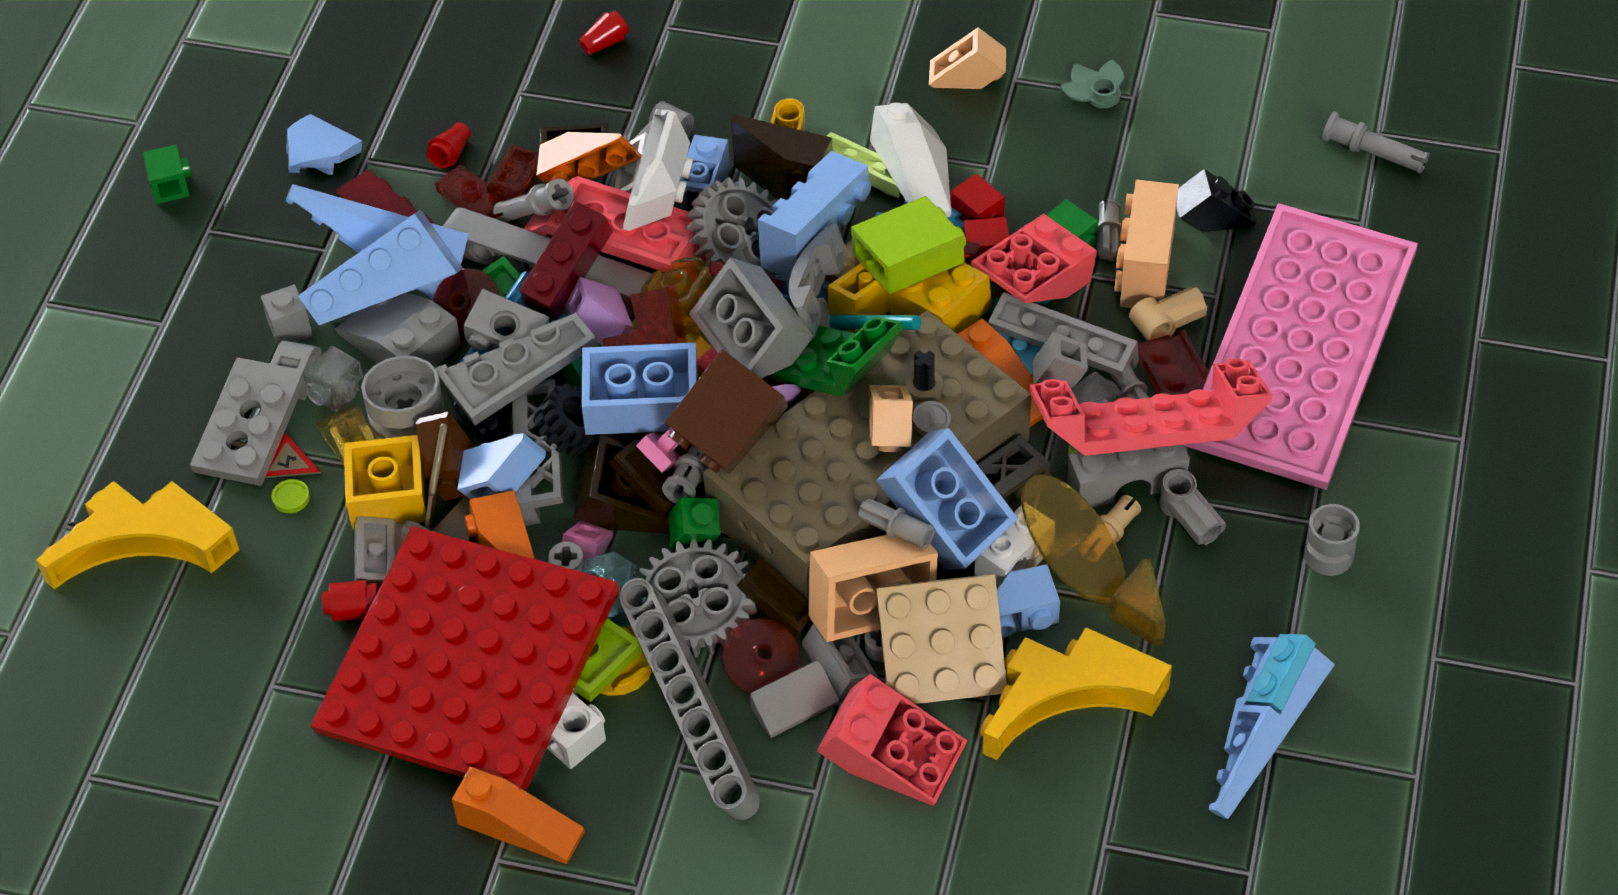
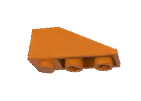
(583, 155)

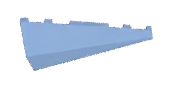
(364, 224)
(1258, 729)

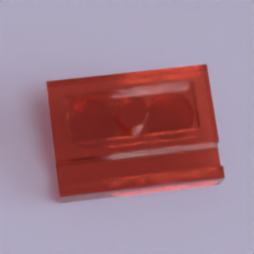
(1173, 364)

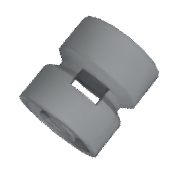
(1331, 539)

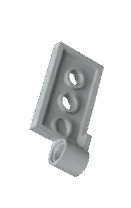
(250, 385)

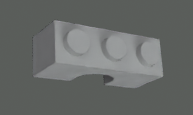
(1102, 475)

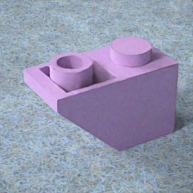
(599, 309)

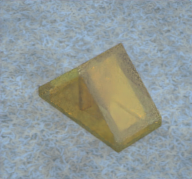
(343, 428)
(1138, 604)

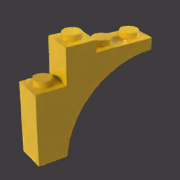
(123, 527)
(1088, 675)

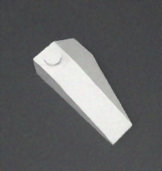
(912, 154)

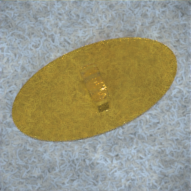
(1072, 538)

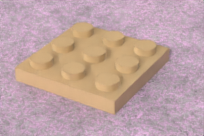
(942, 638)

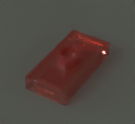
(514, 173)
(467, 191)

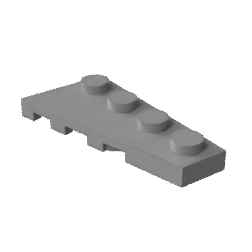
(498, 377)

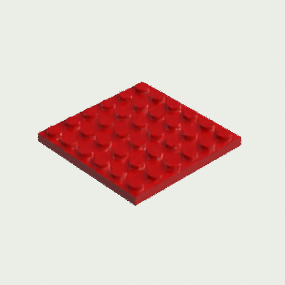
(466, 658)

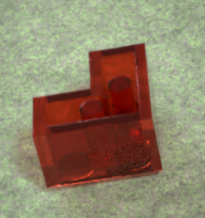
(657, 320)

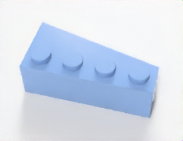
(825, 199)
(388, 267)

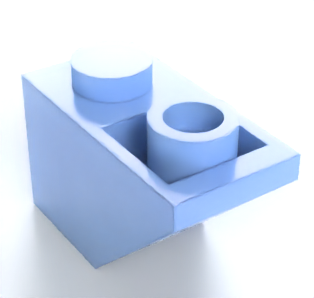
(709, 162)
(499, 466)
(1028, 601)

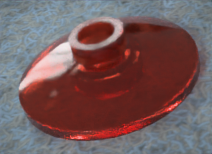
(465, 283)
(742, 659)

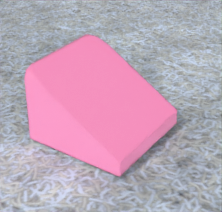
(590, 538)

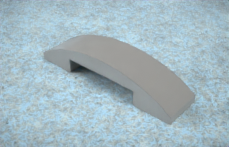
(820, 258)

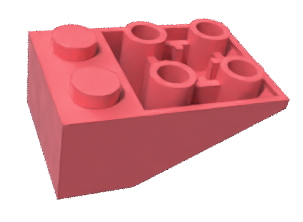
(1039, 262)
(892, 742)

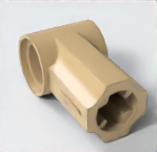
(1163, 316)

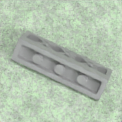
(1037, 323)
(528, 494)

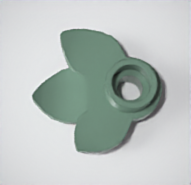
(1095, 87)

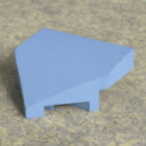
(318, 145)

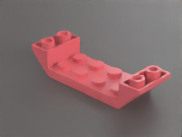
(649, 245)
(1159, 420)

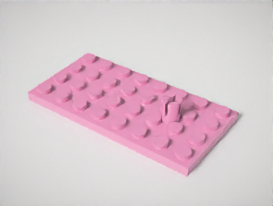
(1313, 334)

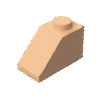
(969, 63)
(890, 417)

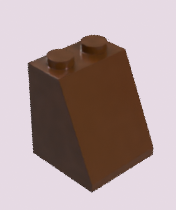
(725, 413)

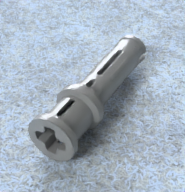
(1359, 138)
(540, 200)
(685, 477)

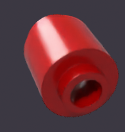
(349, 599)

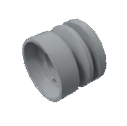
(399, 394)

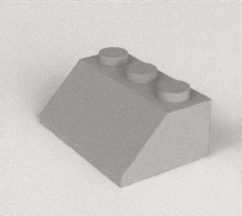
(750, 319)

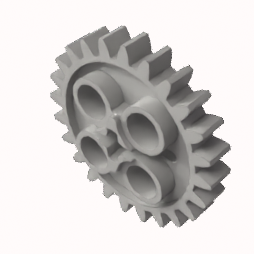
(727, 221)
(686, 570)

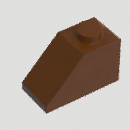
(455, 444)

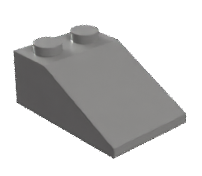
(403, 328)

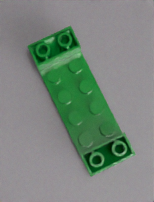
(839, 358)

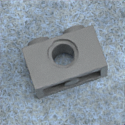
(495, 312)

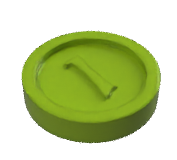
(290, 496)

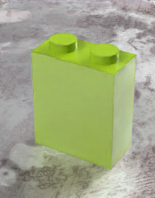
(908, 244)

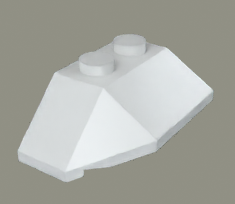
(659, 172)

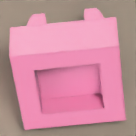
(659, 450)

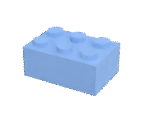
(635, 386)
(948, 490)

